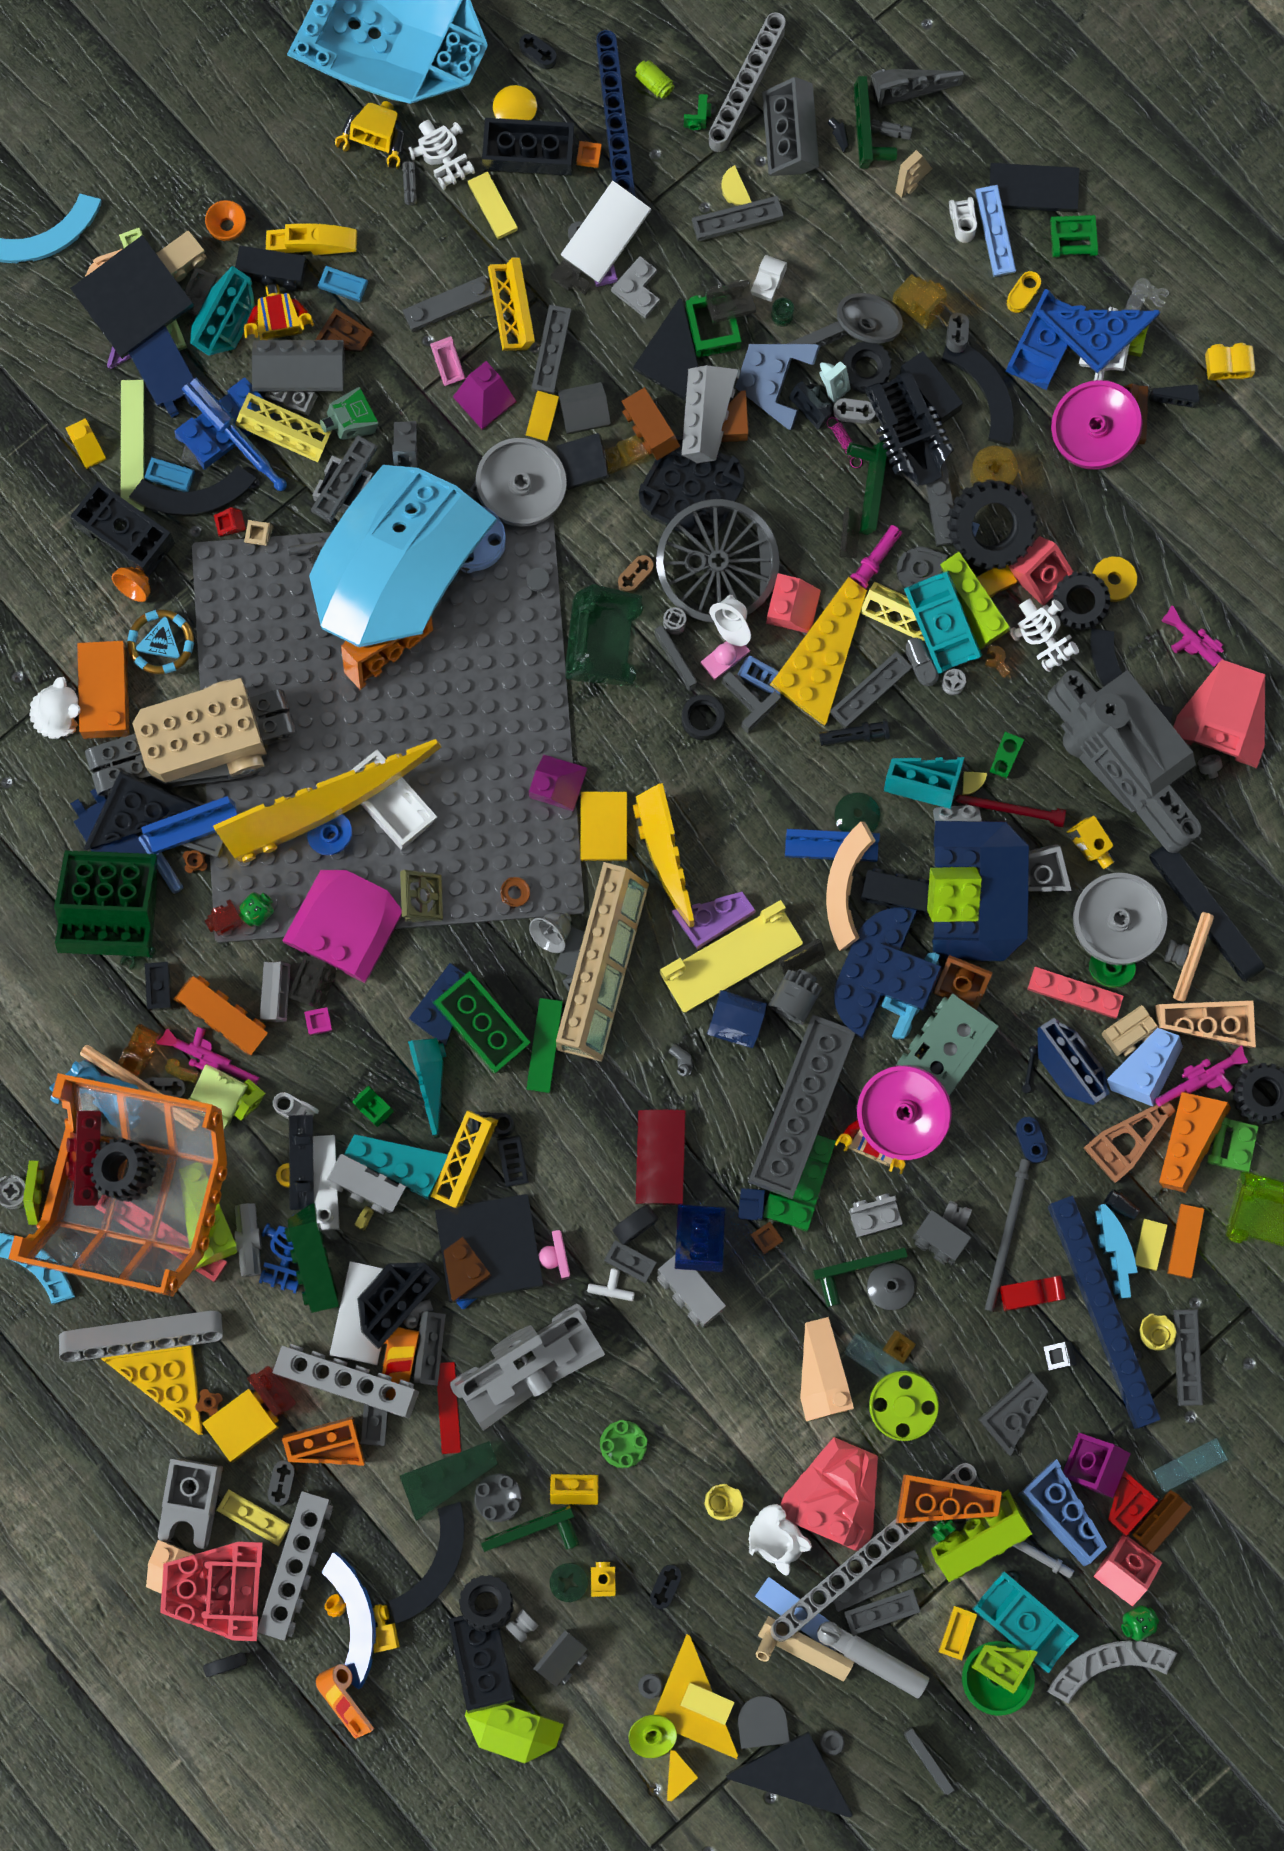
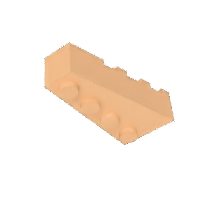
(1217, 1021)

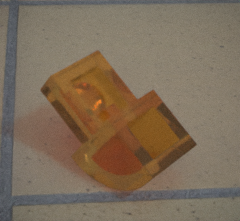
(139, 1050)

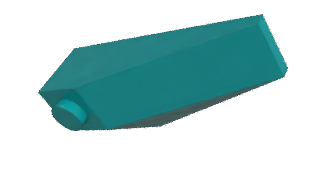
(429, 1066)

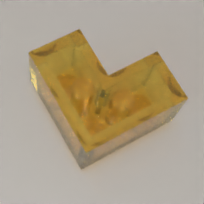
(921, 300)

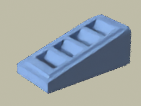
(758, 665)

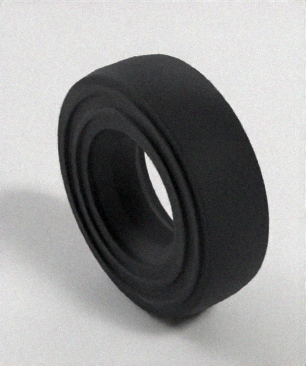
(225, 1664)

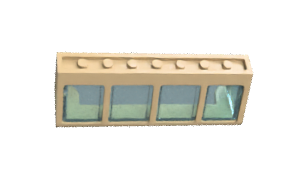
(602, 963)

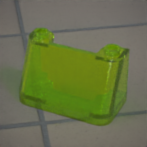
(1257, 1210)

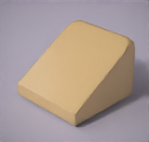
(258, 532)

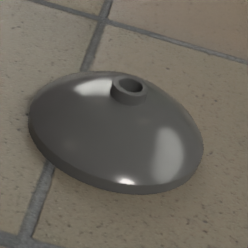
(869, 318)

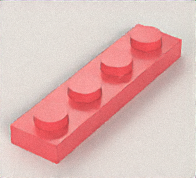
(1075, 992)

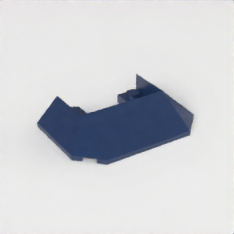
(1003, 894)

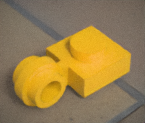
(385, 1634)

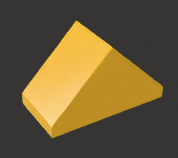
(679, 1776)

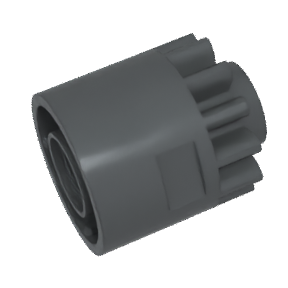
(795, 996)

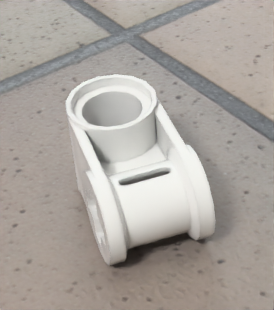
(963, 215)
(296, 1106)

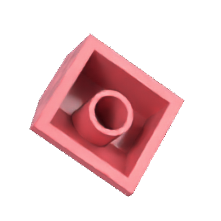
(1041, 569)
(793, 604)
(1128, 1570)

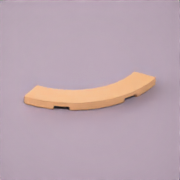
(840, 884)

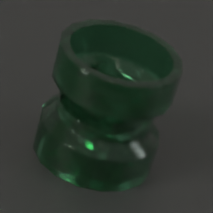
(785, 308)

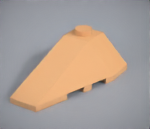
(823, 1378)

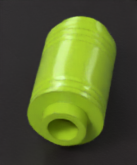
(654, 79)

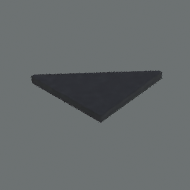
(669, 353)
(134, 805)
(795, 1772)

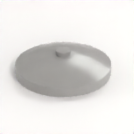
(521, 481)
(1120, 919)

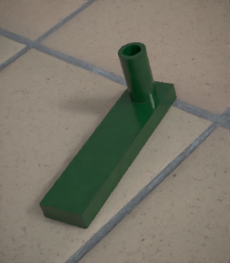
(865, 150)
(877, 459)
(827, 1274)
(560, 1517)

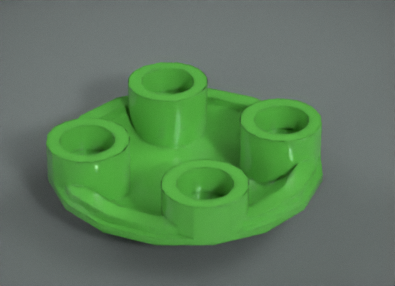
(623, 1444)

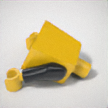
(376, 128)

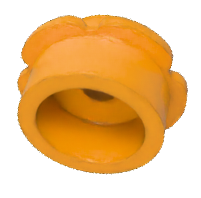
(335, 1606)

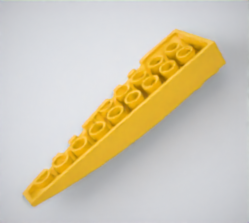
(266, 827)

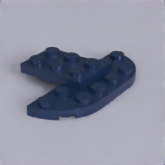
(880, 968)

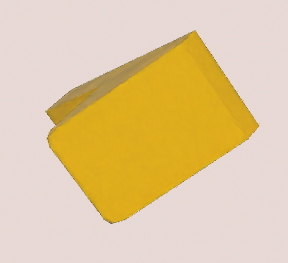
(86, 443)

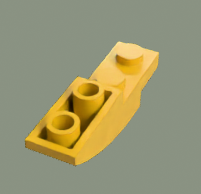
(316, 238)

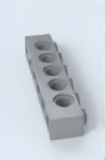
(287, 1367)
(269, 1623)

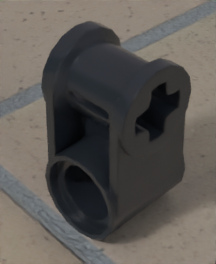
(498, 1116)

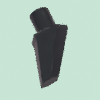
(839, 133)

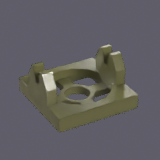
(435, 883)

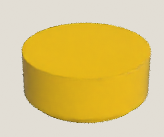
(283, 1175)

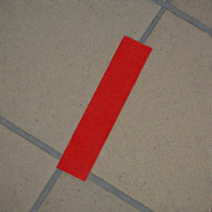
(448, 1410)

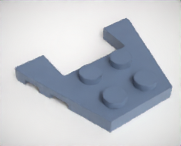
(765, 374)

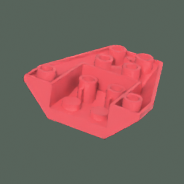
(1227, 713)

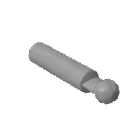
(873, 1659)

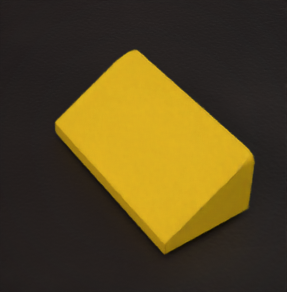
(574, 1489)

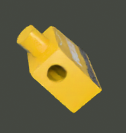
(1084, 836)

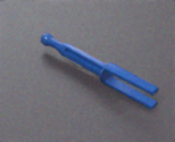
(224, 422)

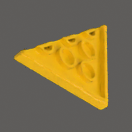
(165, 1377)
(687, 1722)

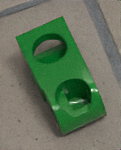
(1006, 754)

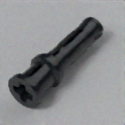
(866, 728)

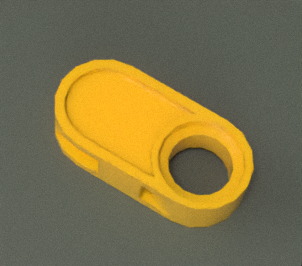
(1021, 295)

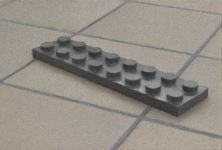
(801, 1107)

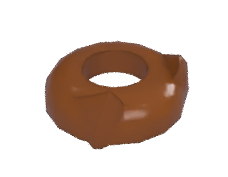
(522, 885)

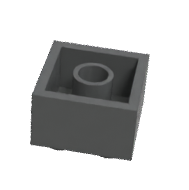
(940, 1238)

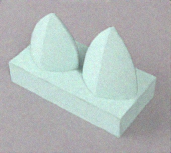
(835, 380)

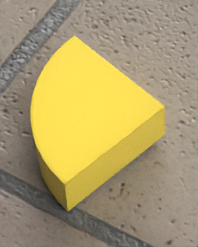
(972, 782)
(364, 1218)

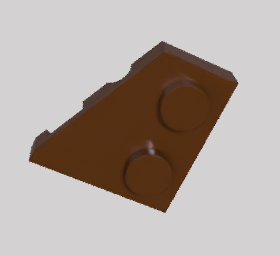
(344, 328)
(463, 1269)

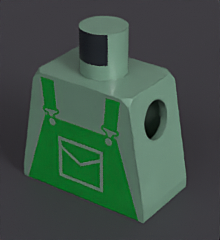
(350, 416)

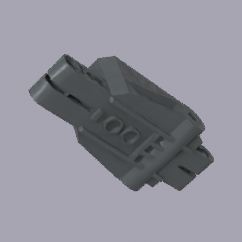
(1129, 750)

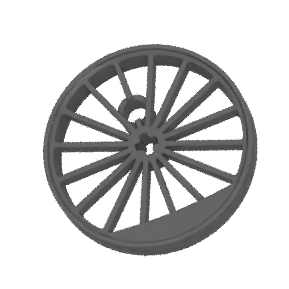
(767, 547)

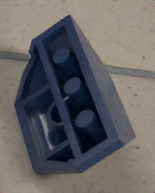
(1071, 1063)

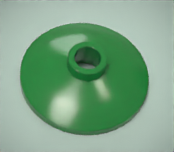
(1120, 977)

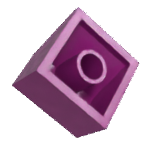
(1096, 1464)

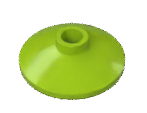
(652, 1744)

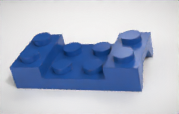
(1040, 346)
(201, 435)

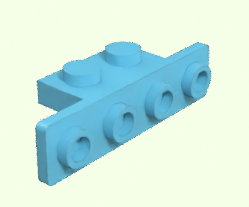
(905, 1011)

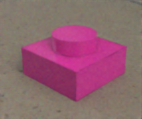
(318, 1021)

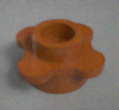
(189, 856)
(205, 1396)

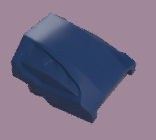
(736, 1019)

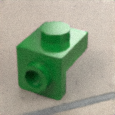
(698, 122)
(372, 1106)

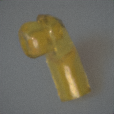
(182, 1073)

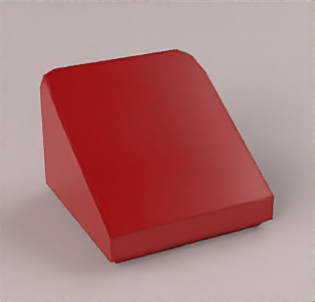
(229, 522)

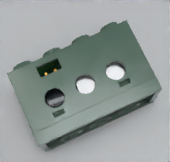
(954, 1041)

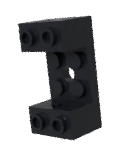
(141, 542)

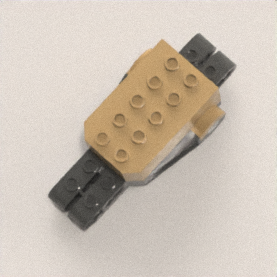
(196, 738)

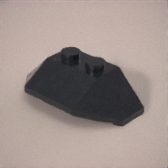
(392, 1298)

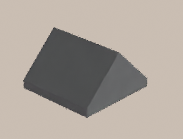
(584, 408)

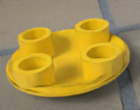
(515, 103)

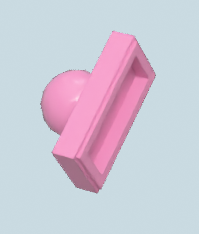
(447, 361)
(723, 659)
(553, 1256)

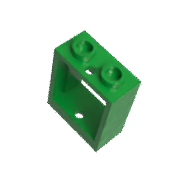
(715, 345)

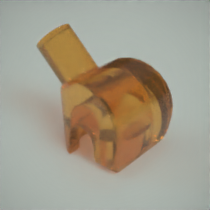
(998, 661)

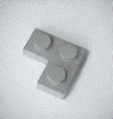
(632, 288)

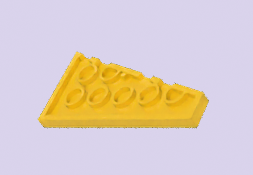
(818, 661)

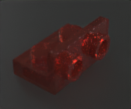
(272, 1391)

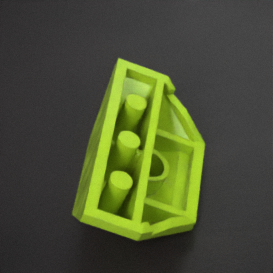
(514, 1732)

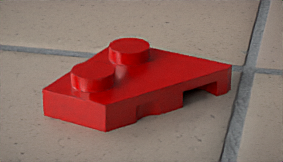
(1130, 1504)

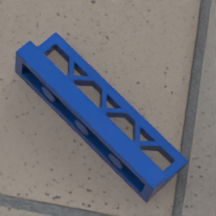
(189, 824)
(822, 844)

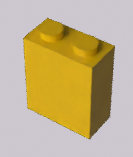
(241, 1425)

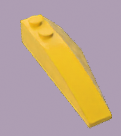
(660, 841)

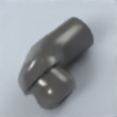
(684, 1060)

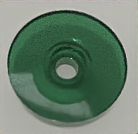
(848, 804)

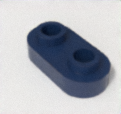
(1030, 1140)

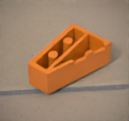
(327, 1443)

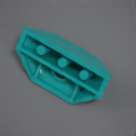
(223, 314)

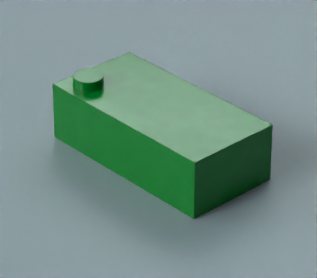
(481, 1022)

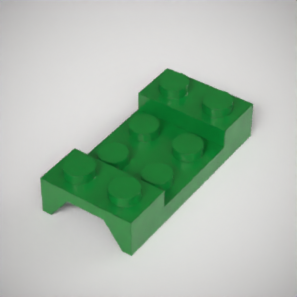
(799, 1210)

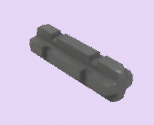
(891, 129)
(409, 183)

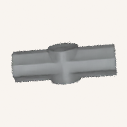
(248, 1240)

